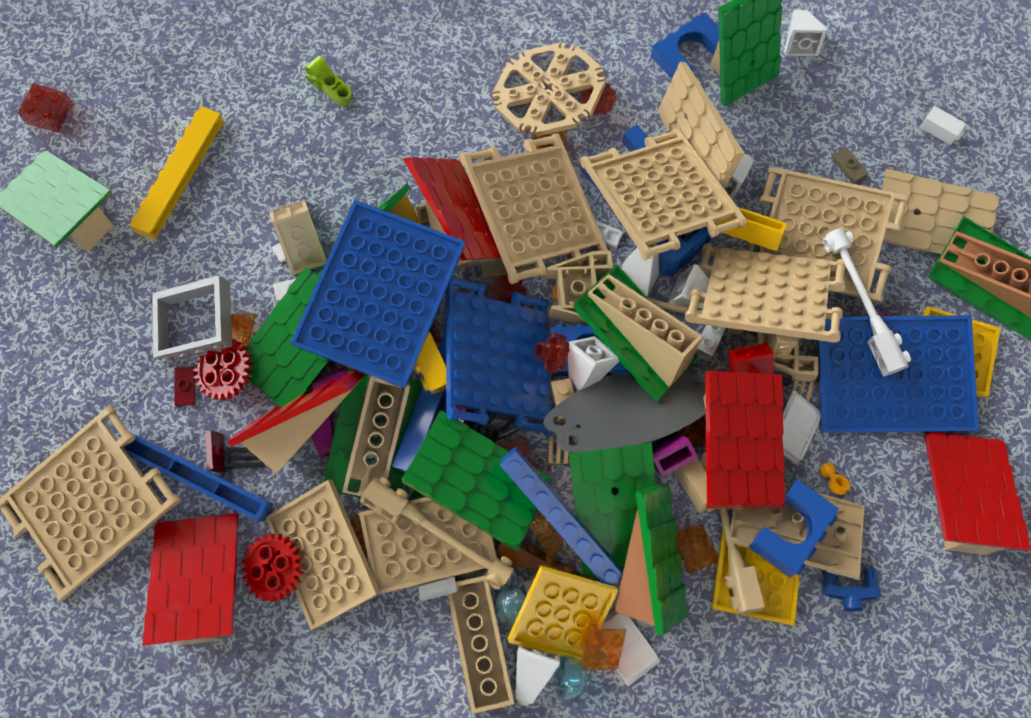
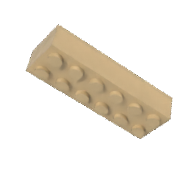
(480, 646)

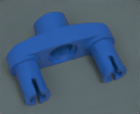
(852, 596)

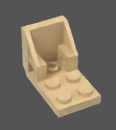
(298, 237)

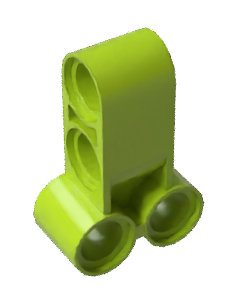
(320, 75)

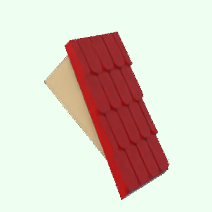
(454, 207)
(285, 429)
(744, 440)
(975, 494)
(192, 581)

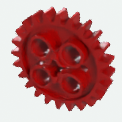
(222, 370)
(272, 567)

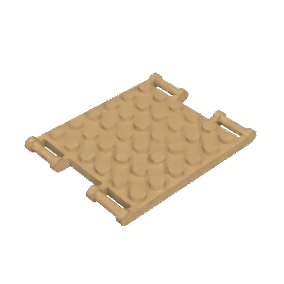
(662, 192)
(533, 205)
(820, 205)
(768, 293)
(86, 503)

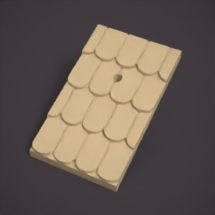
(693, 113)
(939, 208)
(837, 552)

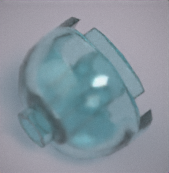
(509, 605)
(571, 678)

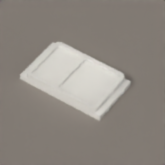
(799, 425)
(637, 654)

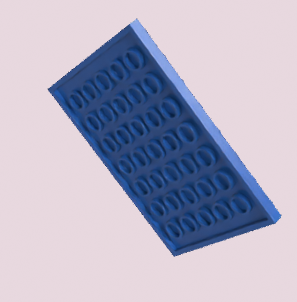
(378, 294)
(926, 396)

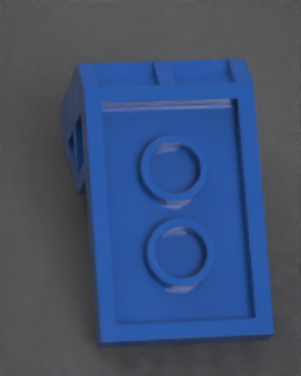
(672, 261)

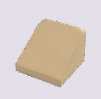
(422, 213)

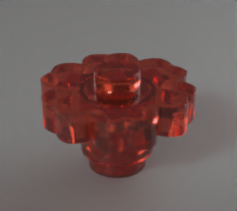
(605, 102)
(503, 289)
(553, 352)

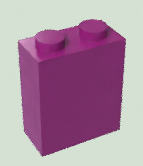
(672, 453)

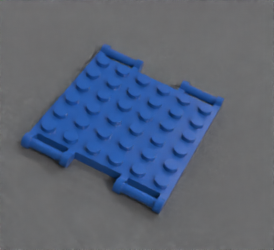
(494, 358)

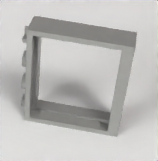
(223, 338)

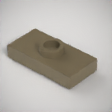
(849, 165)

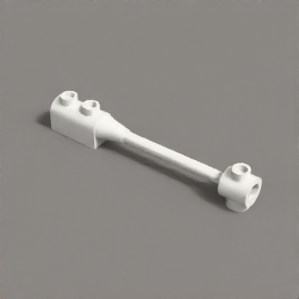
(883, 343)

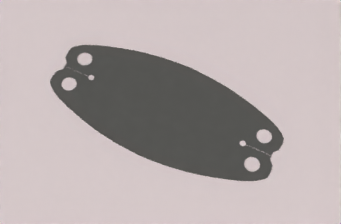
(624, 414)

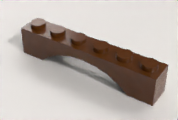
(532, 557)

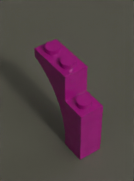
(324, 434)

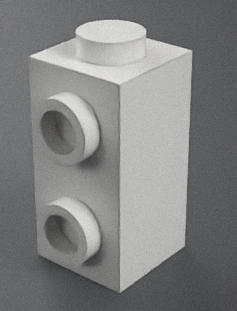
(943, 125)
(710, 341)

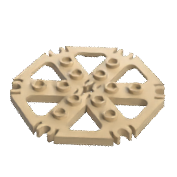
(543, 98)

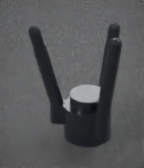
(495, 437)

